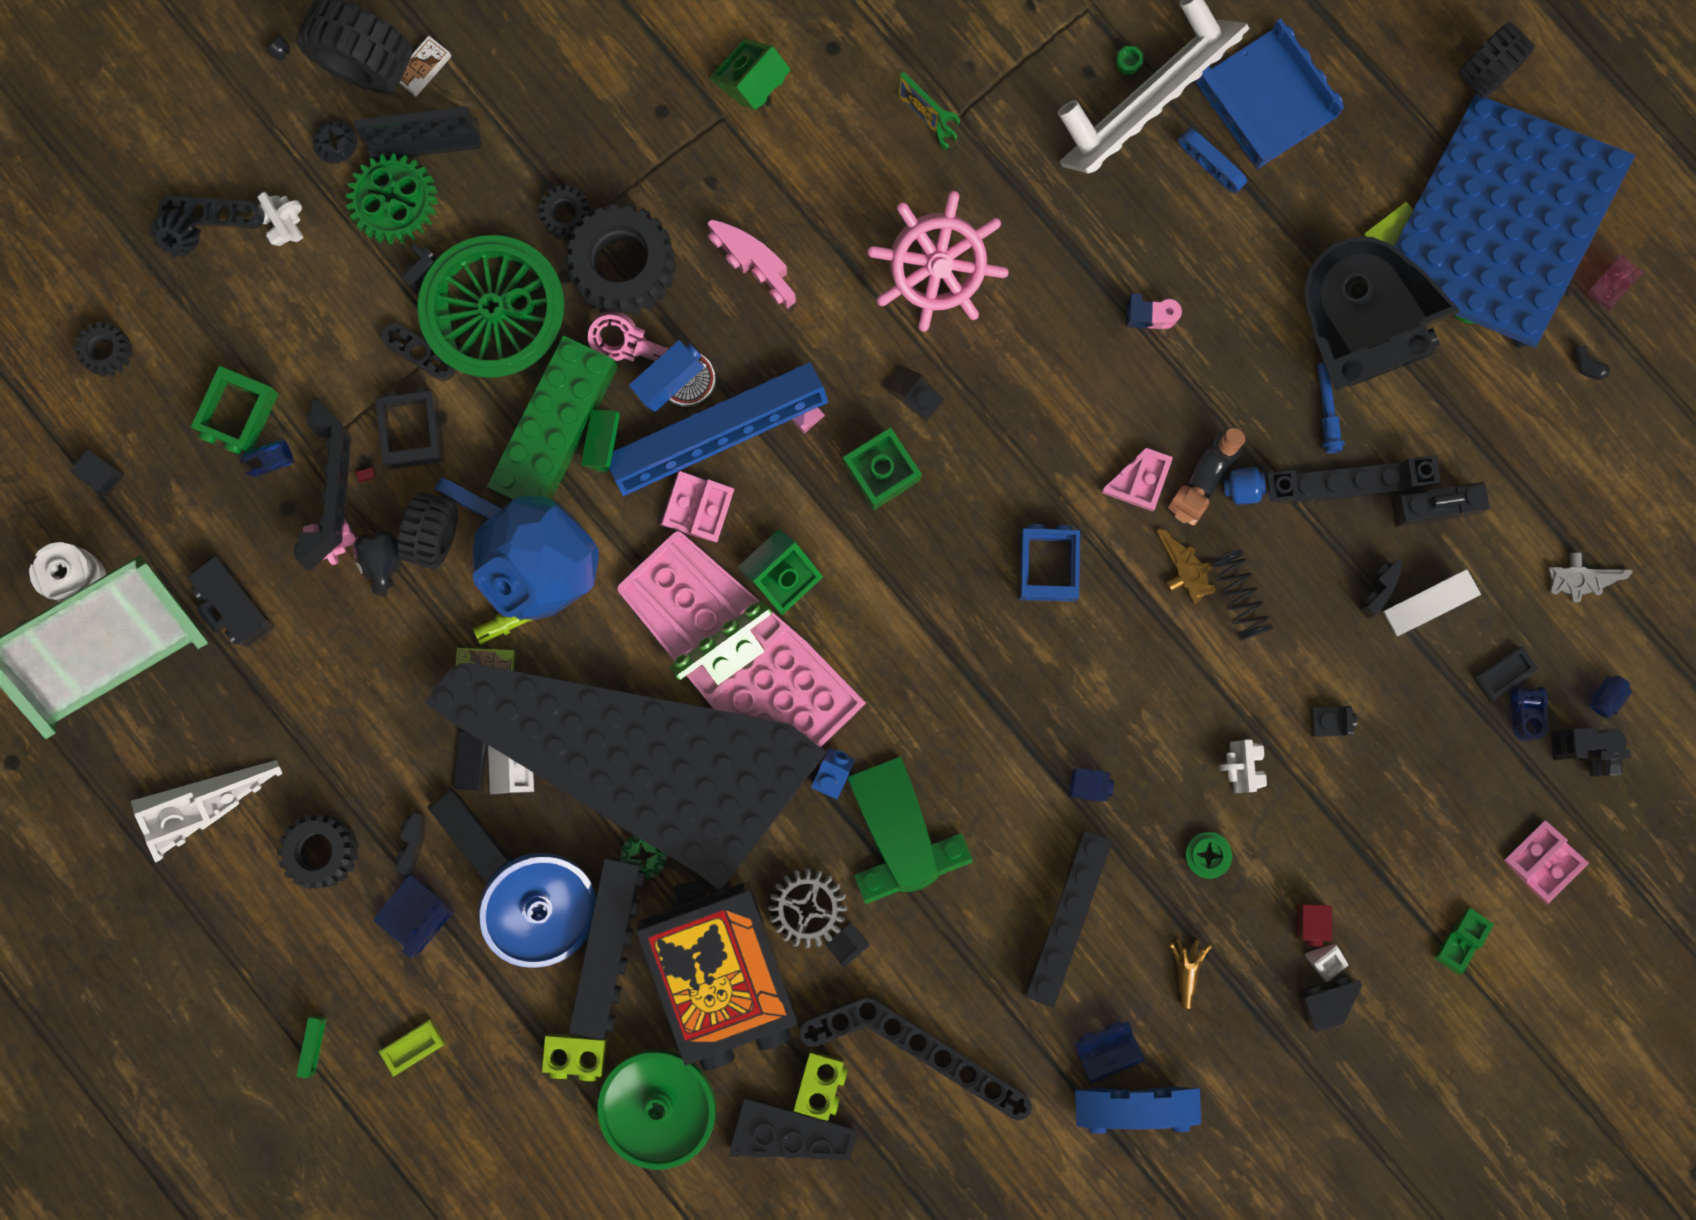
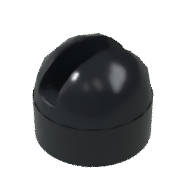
(277, 48)

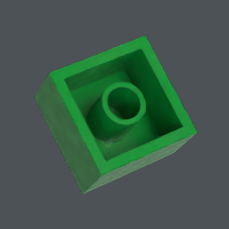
(882, 468)

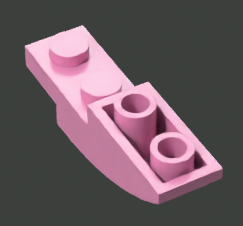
(748, 252)

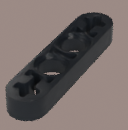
(211, 211)

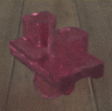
(1614, 282)

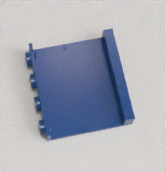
(1270, 95)

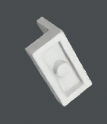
(507, 775)

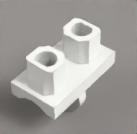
(283, 216)
(1242, 767)

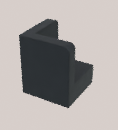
(97, 473)
(847, 944)

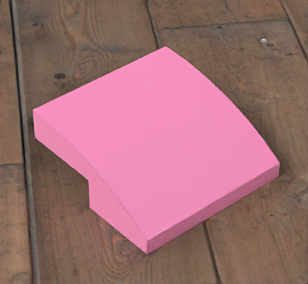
(697, 507)
(1546, 862)

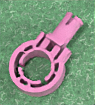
(631, 333)

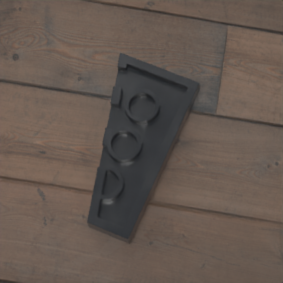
(781, 1132)

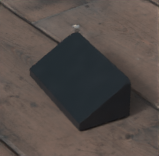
(470, 763)

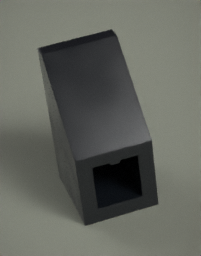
(1330, 1004)

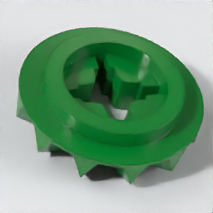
(1218, 846)
(654, 864)

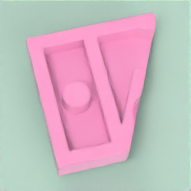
(1141, 480)

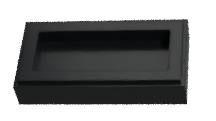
(1505, 673)

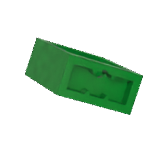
(256, 421)

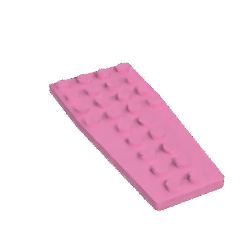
(690, 597)

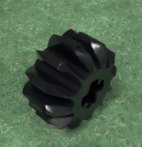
(175, 232)

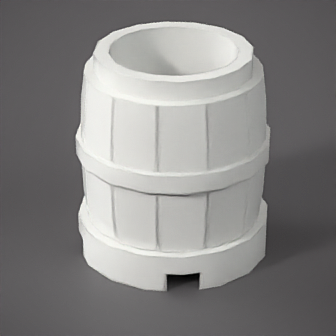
(64, 570)

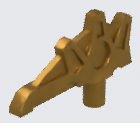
(1189, 570)

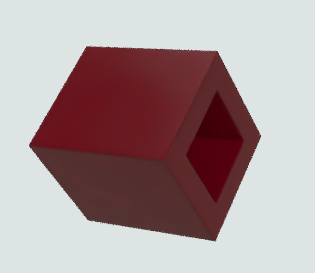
(1314, 923)

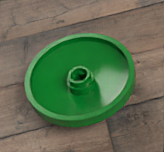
(656, 1109)

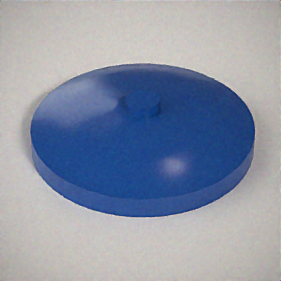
(536, 910)

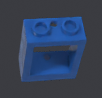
(1050, 593)

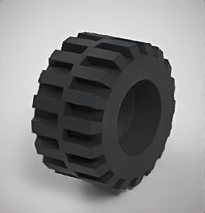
(1496, 60)
(427, 530)
(294, 851)

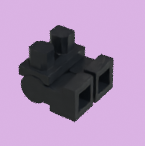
(1599, 747)

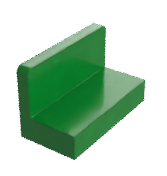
(600, 440)

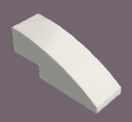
(1431, 603)

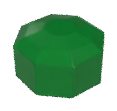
(1129, 60)

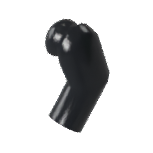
(1589, 367)

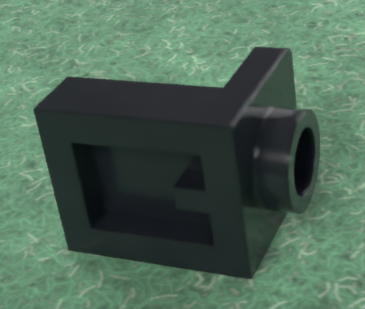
(417, 271)
(1333, 721)

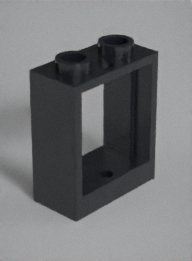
(410, 457)

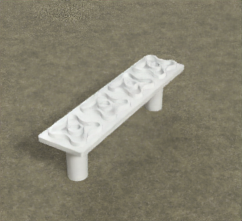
(1167, 83)

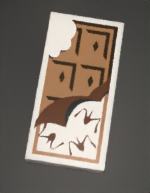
(424, 65)

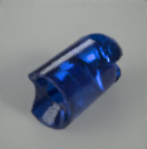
(272, 457)

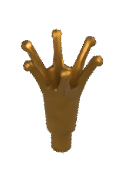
(1188, 969)

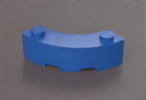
(1139, 1109)

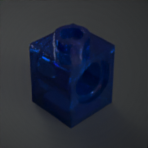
(1091, 785)

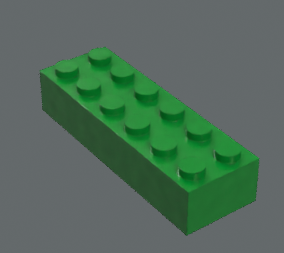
(553, 422)

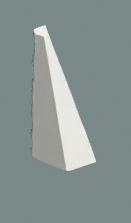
(177, 813)

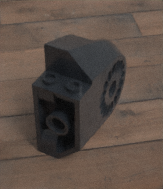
(1385, 325)

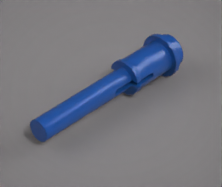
(1330, 422)

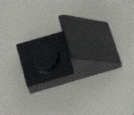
(913, 392)

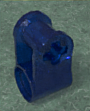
(1532, 707)

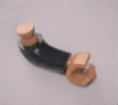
(1207, 472)

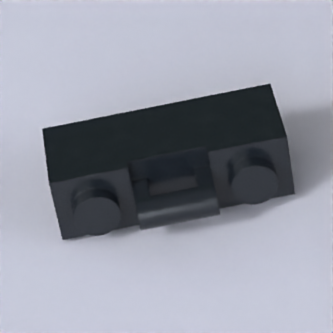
(1440, 504)
(226, 593)

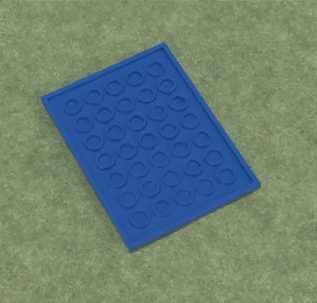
(1511, 216)

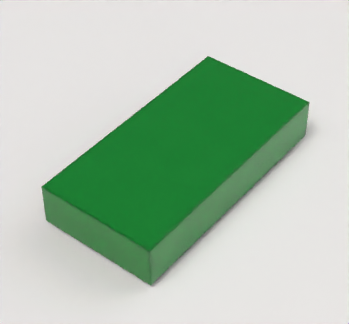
(311, 1046)

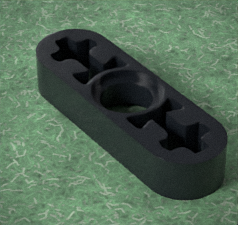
(398, 348)

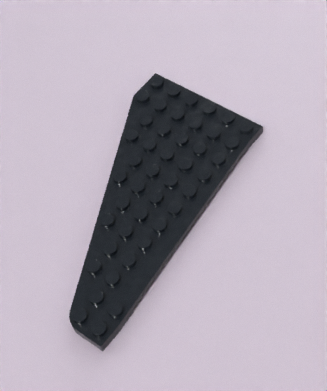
(663, 769)

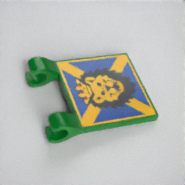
(927, 110)

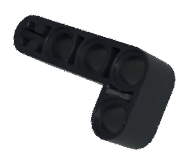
(469, 833)

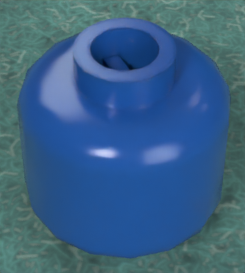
(1246, 485)

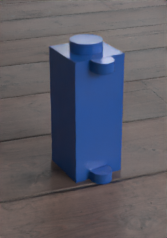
(667, 375)

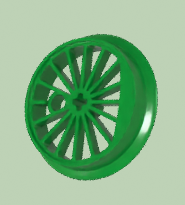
(436, 317)

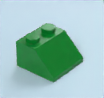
(751, 73)
(780, 571)

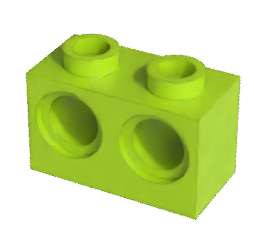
(574, 1048)
(813, 1083)

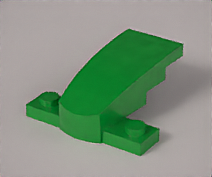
(900, 834)

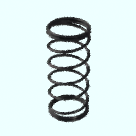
(1220, 561)

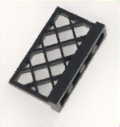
(420, 133)

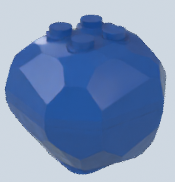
(533, 558)

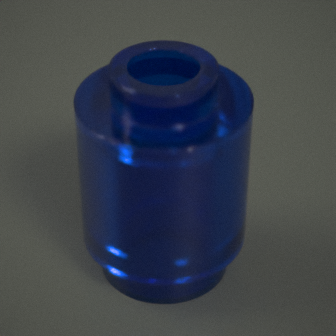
(1610, 696)

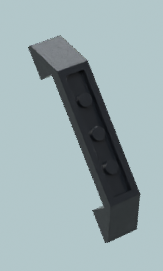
(1353, 482)
(315, 546)

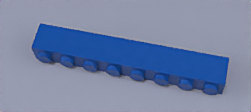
(717, 428)

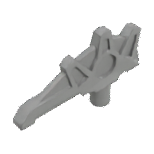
(1580, 580)

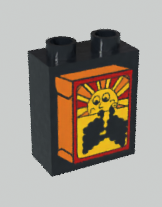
(718, 976)

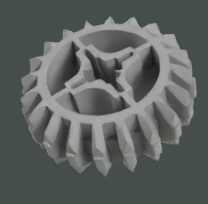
(800, 932)

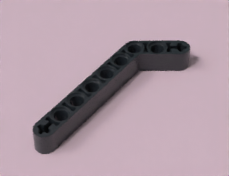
(925, 1054)

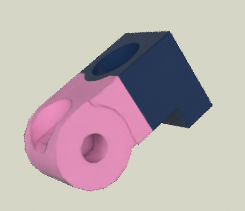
(1151, 314)

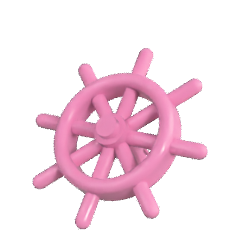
(938, 261)

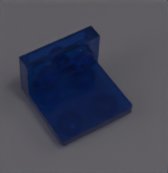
(413, 916)

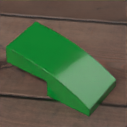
(1463, 941)

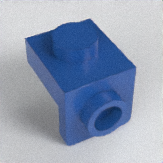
(833, 773)

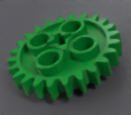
(400, 175)

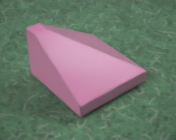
(808, 420)

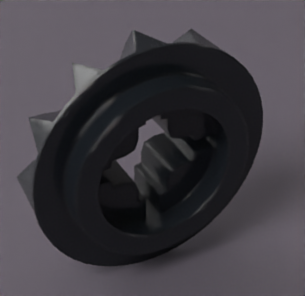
(346, 145)

